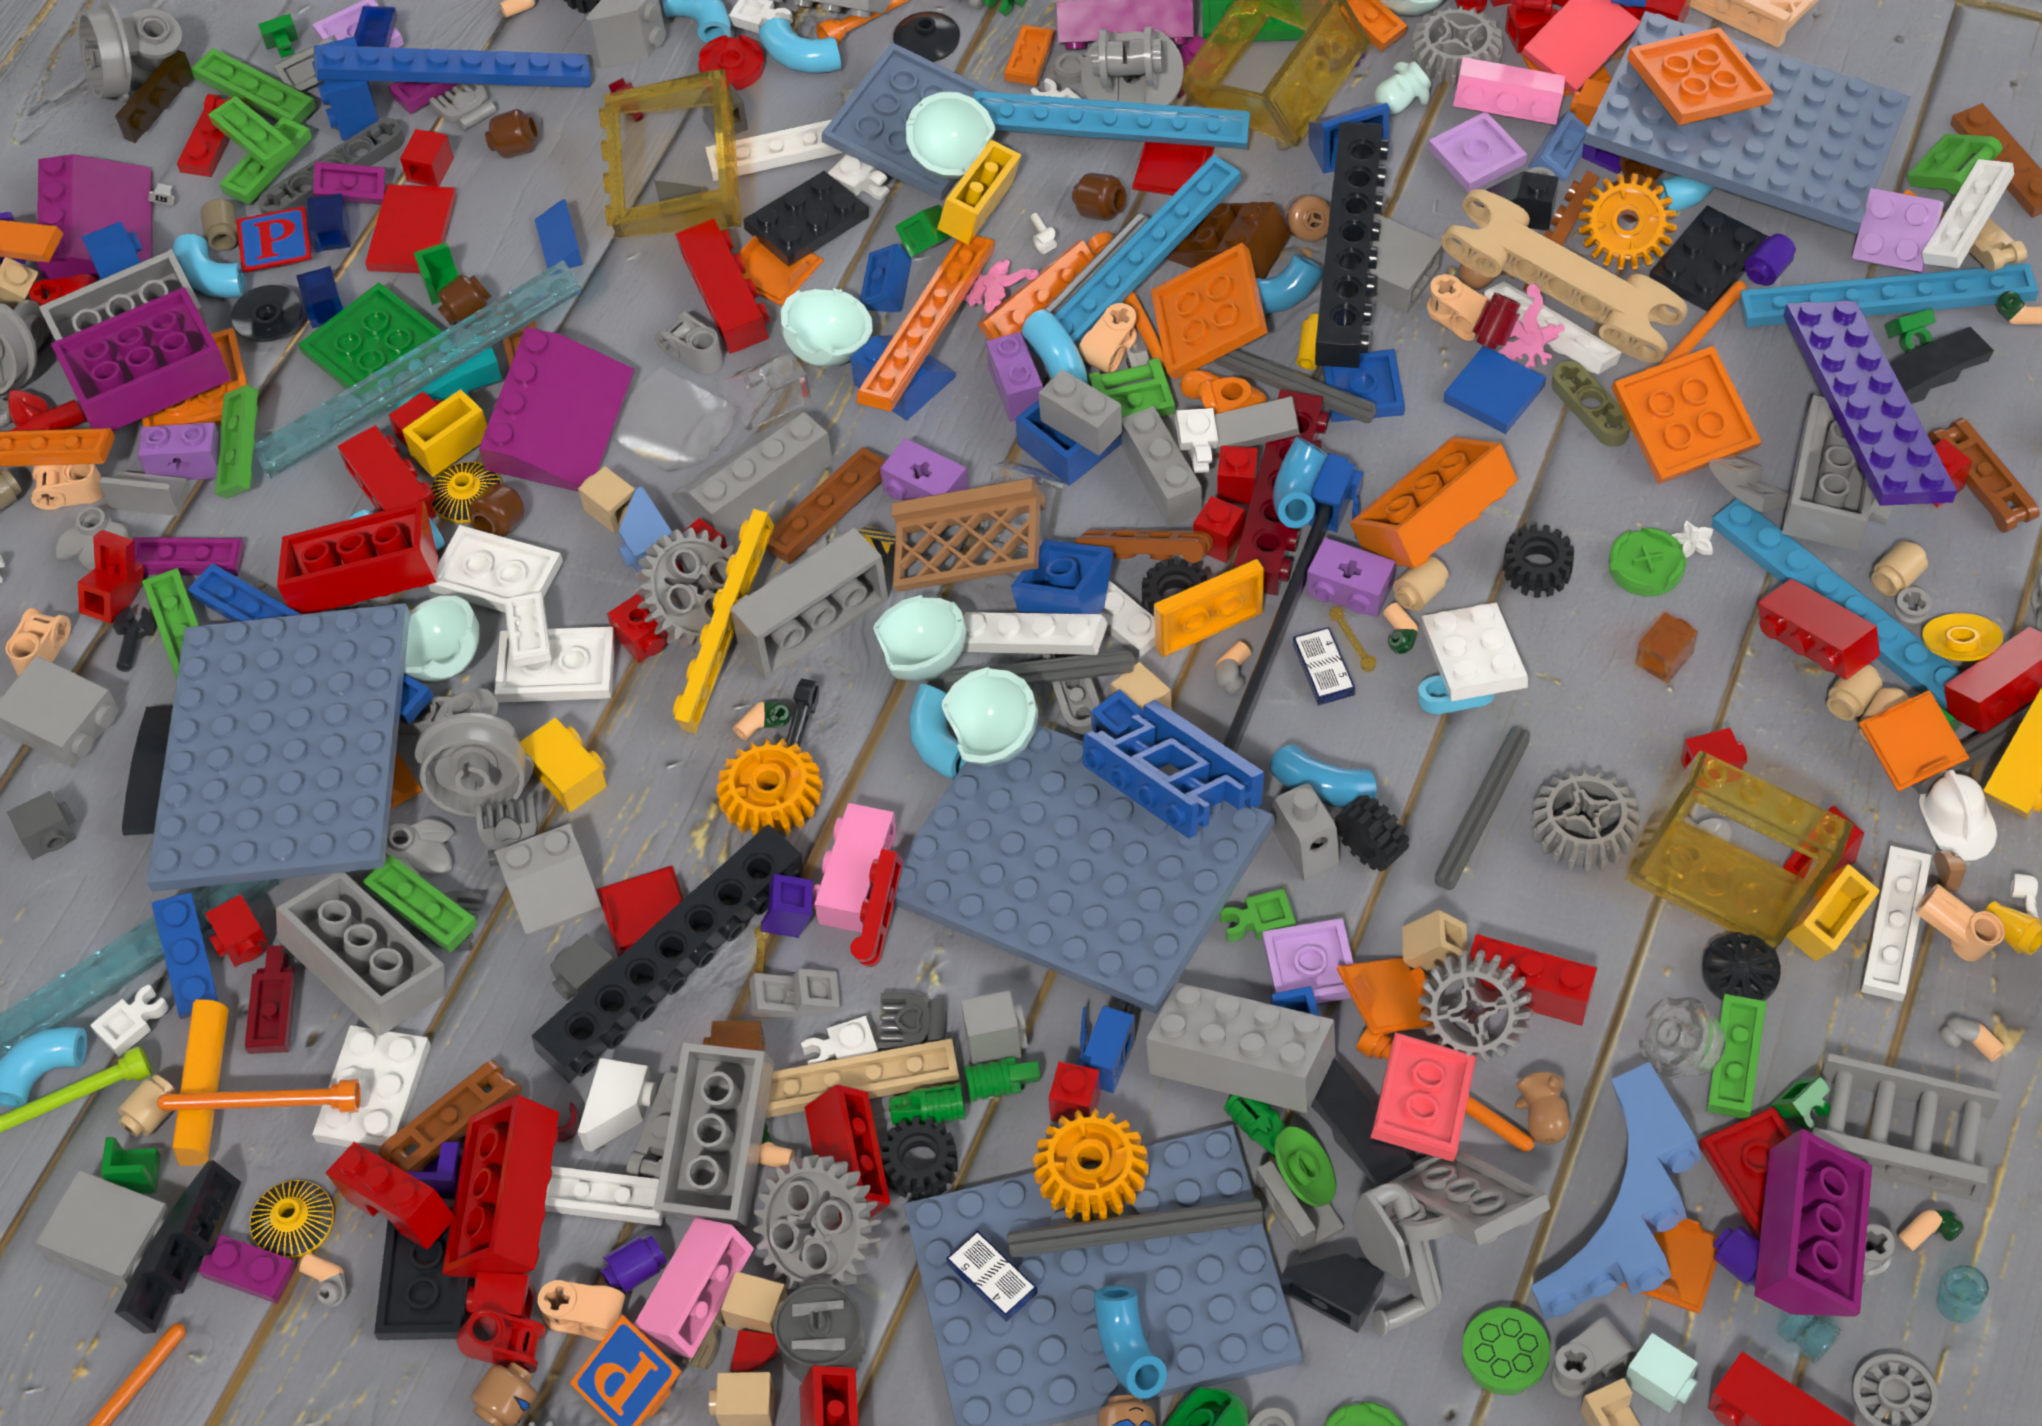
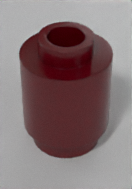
(1496, 321)

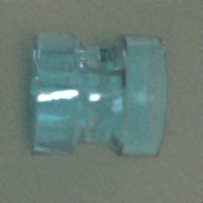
(1969, 1287)
(1810, 1334)

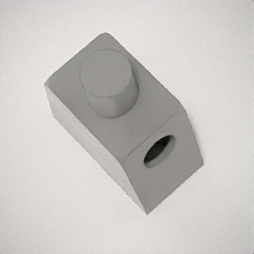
(1300, 822)

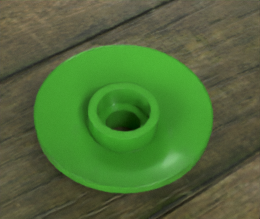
(1305, 1166)

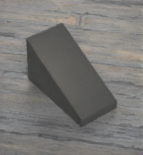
(669, 190)

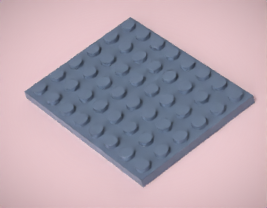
(1802, 153)
(281, 748)
(1075, 870)
(1203, 1297)

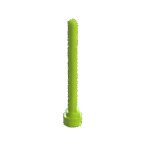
(131, 1066)

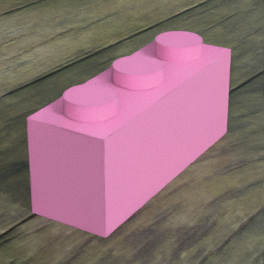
(1509, 91)
(847, 867)
(693, 1287)

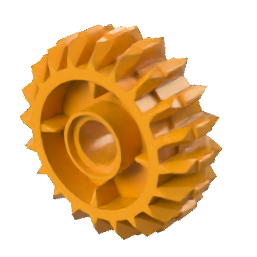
(1631, 200)
(777, 766)
(1095, 1189)

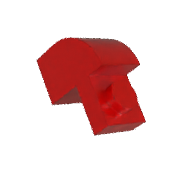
(113, 580)

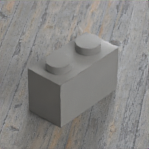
(1080, 412)
(994, 1028)

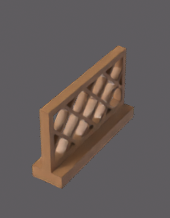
(967, 510)

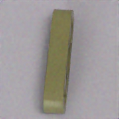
(1594, 418)

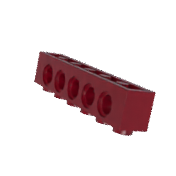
(1260, 531)

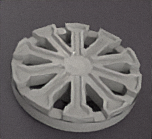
(1894, 1391)

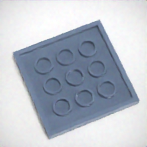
(876, 115)

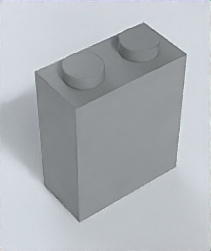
(1404, 264)
(56, 711)
(101, 1229)

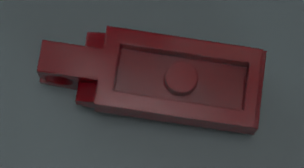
(271, 1005)

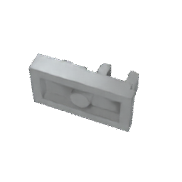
(298, 69)

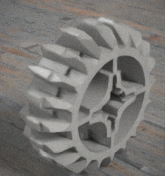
(1451, 35)
(1577, 831)
(1478, 1023)

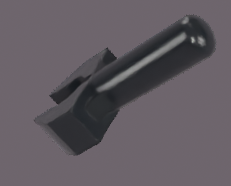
(122, 626)
(806, 701)

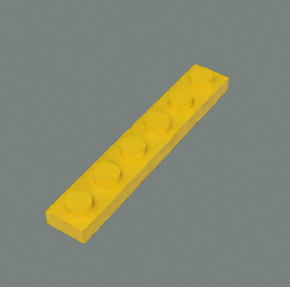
(717, 635)

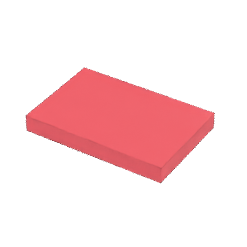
(1581, 40)
(1423, 1097)

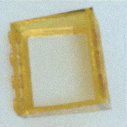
(1302, 83)
(681, 213)
(1723, 879)

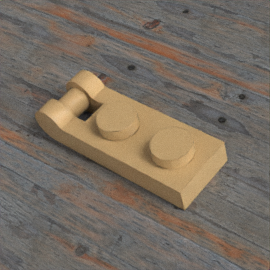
(1996, 247)

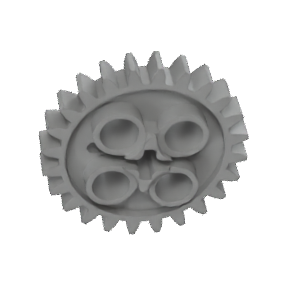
(691, 589)
(816, 1223)

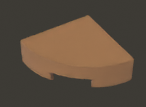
(1950, 869)

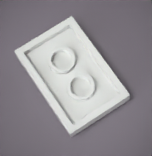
(492, 568)
(1474, 651)
(578, 668)
(388, 1080)

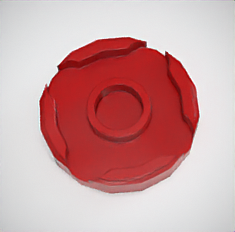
(738, 56)

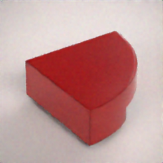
(753, 1351)

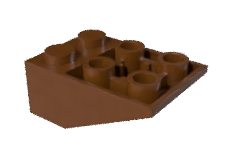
(1229, 224)

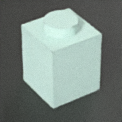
(1662, 1373)

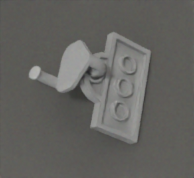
(1429, 1204)

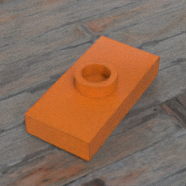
(1029, 55)

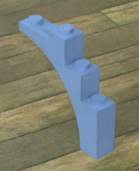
(1647, 1203)

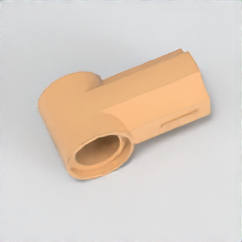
(1970, 932)

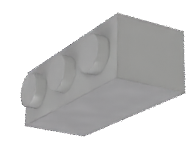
(1161, 466)

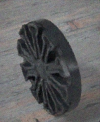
(1741, 968)

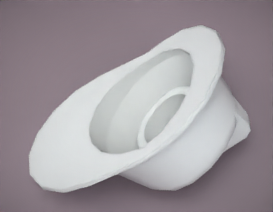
(1959, 816)

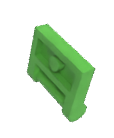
(1941, 163)
(1137, 395)

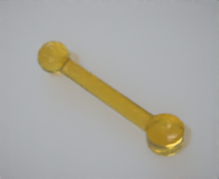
(1368, 662)
(761, 936)

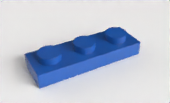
(184, 952)

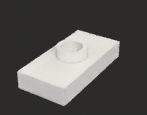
(527, 629)

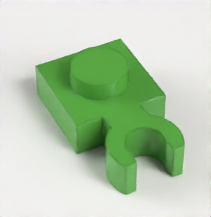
(1261, 914)

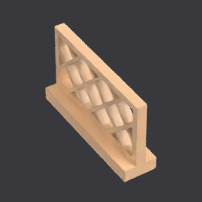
(1758, 18)

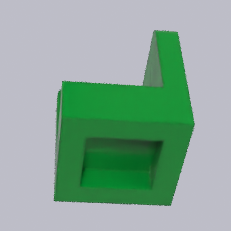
(921, 231)
(436, 269)
(131, 1168)

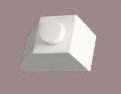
(615, 1102)

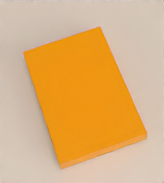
(1209, 608)

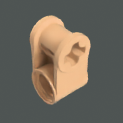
(1456, 309)
(1110, 338)
(67, 484)
(37, 636)
(588, 1311)

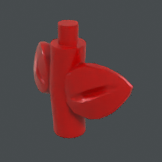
(34, 413)

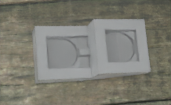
(1744, 482)
(799, 995)

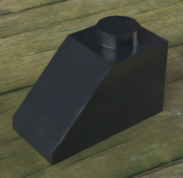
(1533, 193)
(1336, 1287)

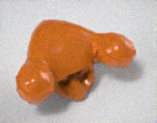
(1220, 392)

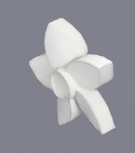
(1695, 539)

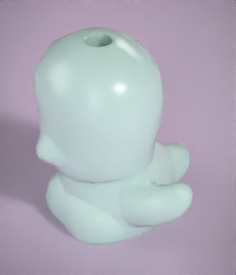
(1403, 87)

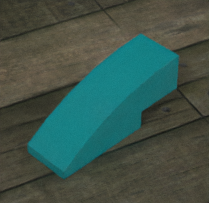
(472, 374)

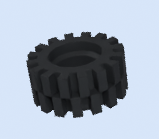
(1533, 577)
(1168, 578)
(1371, 832)
(919, 1136)

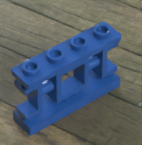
(1160, 738)

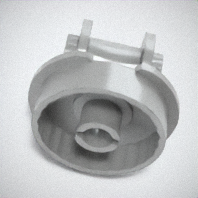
(125, 48)
(1131, 54)
(20, 338)
(472, 756)

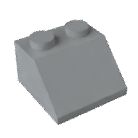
(624, 31)
(548, 880)

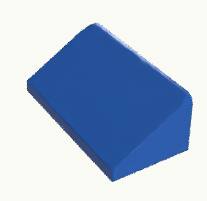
(558, 236)
(886, 279)

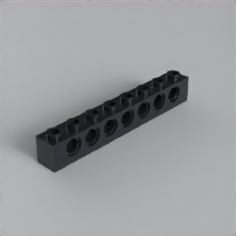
(1349, 245)
(645, 958)

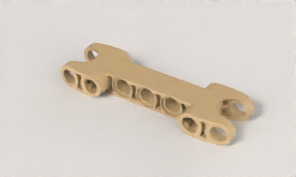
(1617, 304)

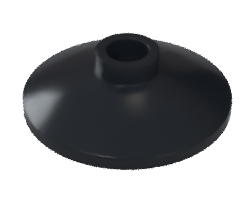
(928, 35)
(266, 313)

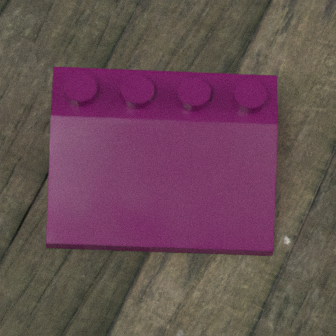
(85, 196)
(141, 361)
(555, 411)

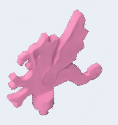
(992, 285)
(1530, 335)

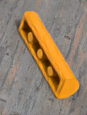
(200, 1075)

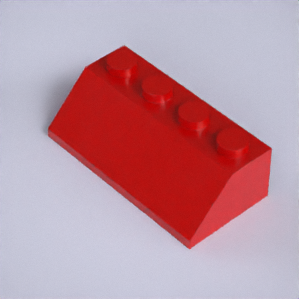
(358, 559)
(502, 1189)

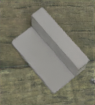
(145, 492)
(1303, 1223)

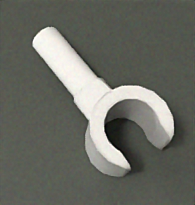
(1044, 239)
(2025, 888)

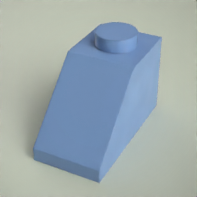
(640, 529)

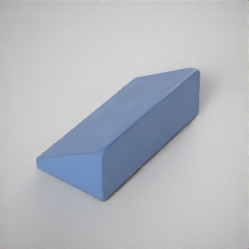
(1561, 146)

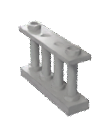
(1918, 1165)

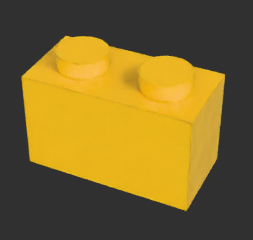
(445, 433)
(564, 764)
(1832, 912)

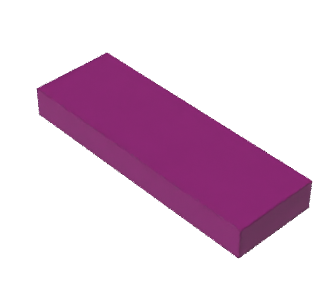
(189, 555)

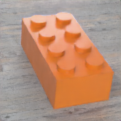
(1435, 501)

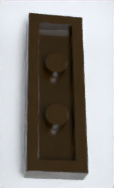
(154, 96)

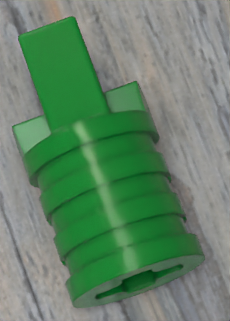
(999, 1078)
(937, 1103)
(1261, 1130)

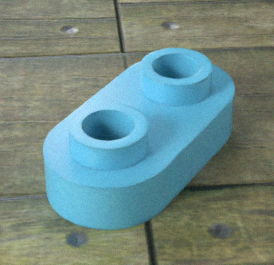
(1435, 699)

